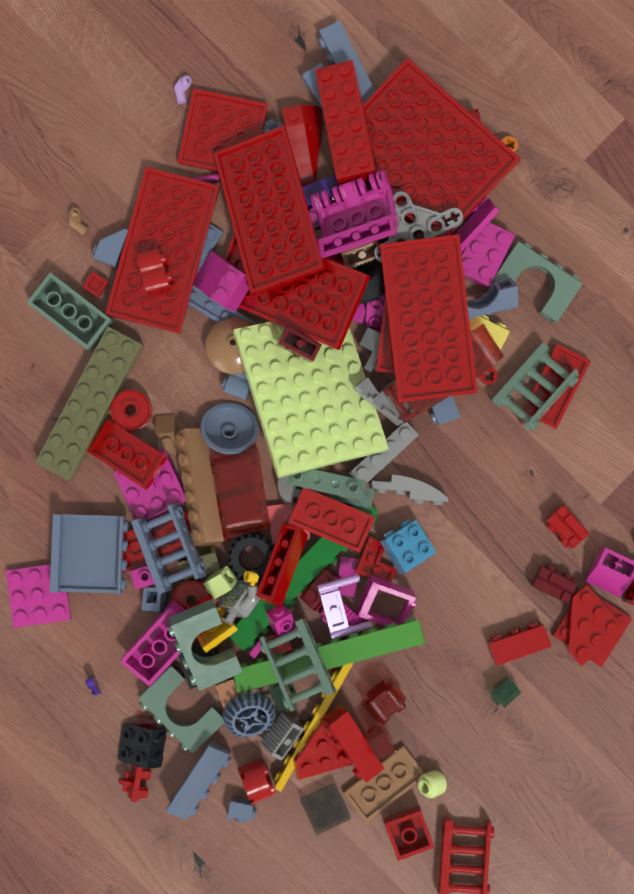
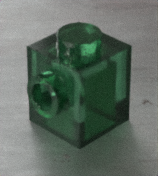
(504, 692)
(277, 695)

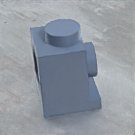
(149, 600)
(241, 810)

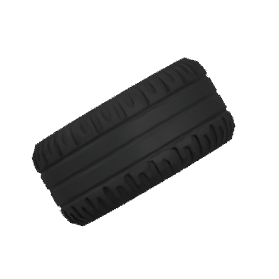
(375, 285)

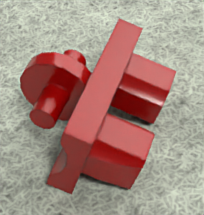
(135, 790)

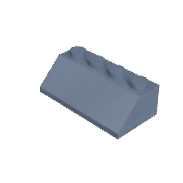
(198, 780)

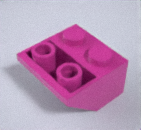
(611, 572)

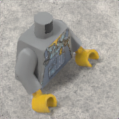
(241, 599)

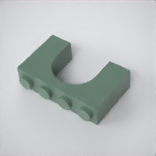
(563, 285)
(204, 670)
(191, 734)

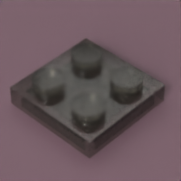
(325, 808)

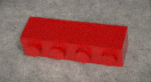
(282, 565)
(352, 743)

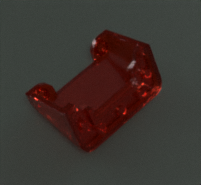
(241, 492)

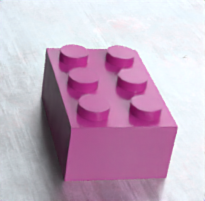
(485, 255)

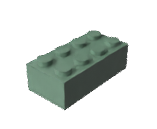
(70, 312)

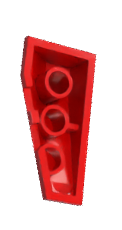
(304, 132)

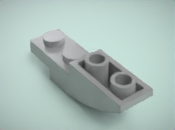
(417, 489)

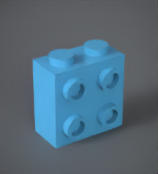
(407, 546)

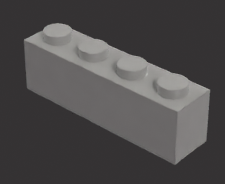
(376, 462)

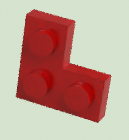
(370, 563)

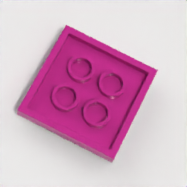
(163, 491)
(31, 597)

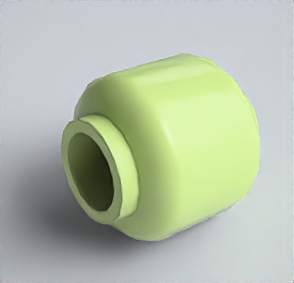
(432, 784)

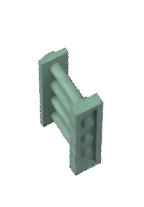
(529, 369)
(338, 487)
(309, 649)

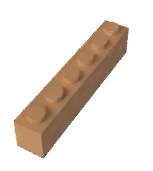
(198, 487)

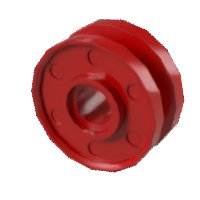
(123, 401)
(191, 587)

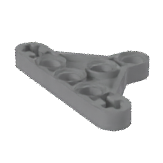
(422, 223)

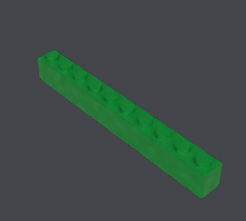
(307, 569)

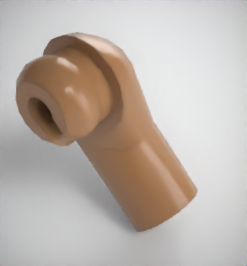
(75, 221)

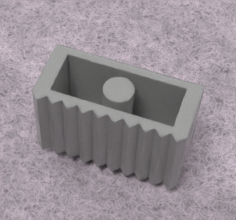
(281, 736)

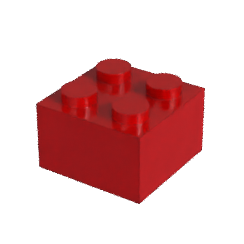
(408, 833)

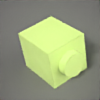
(220, 582)

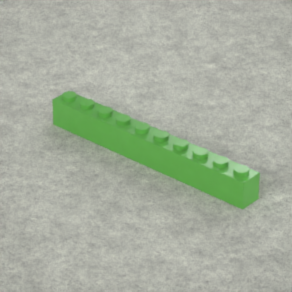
(337, 653)

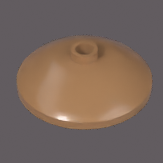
(218, 347)

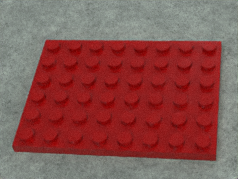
(433, 146)

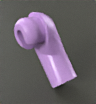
(181, 87)

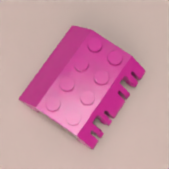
(355, 215)

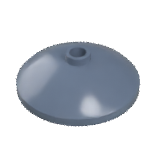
(232, 420)

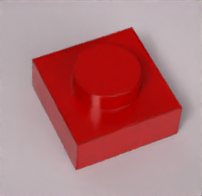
(95, 284)

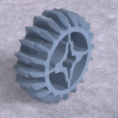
(251, 719)

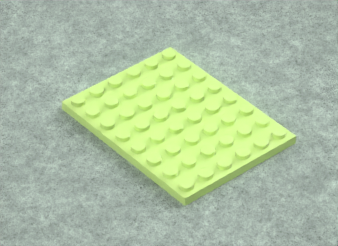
(307, 407)

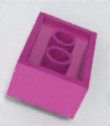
(222, 281)

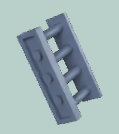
(150, 548)

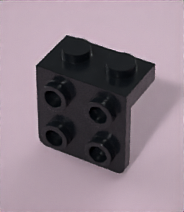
(142, 746)

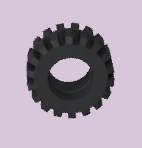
(241, 543)

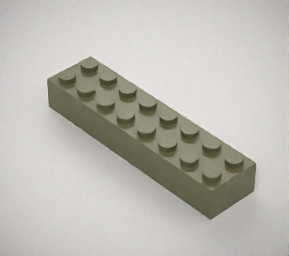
(89, 404)

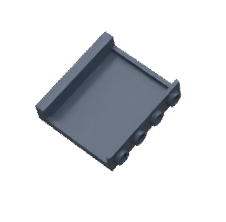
(88, 553)

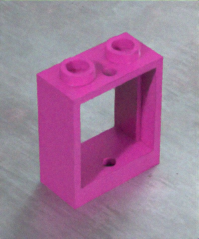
(369, 594)

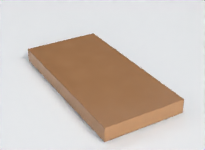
(397, 778)

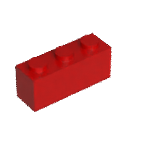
(519, 643)

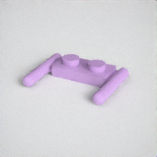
(334, 608)

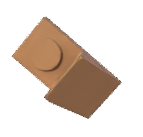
(165, 430)

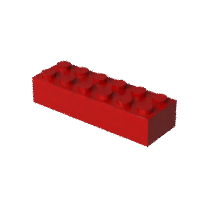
(346, 122)

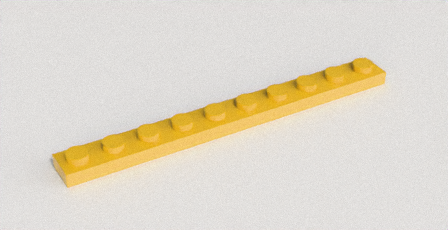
(318, 711)

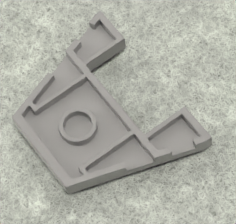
(380, 400)

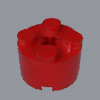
(255, 782)

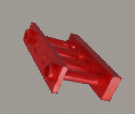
(448, 849)

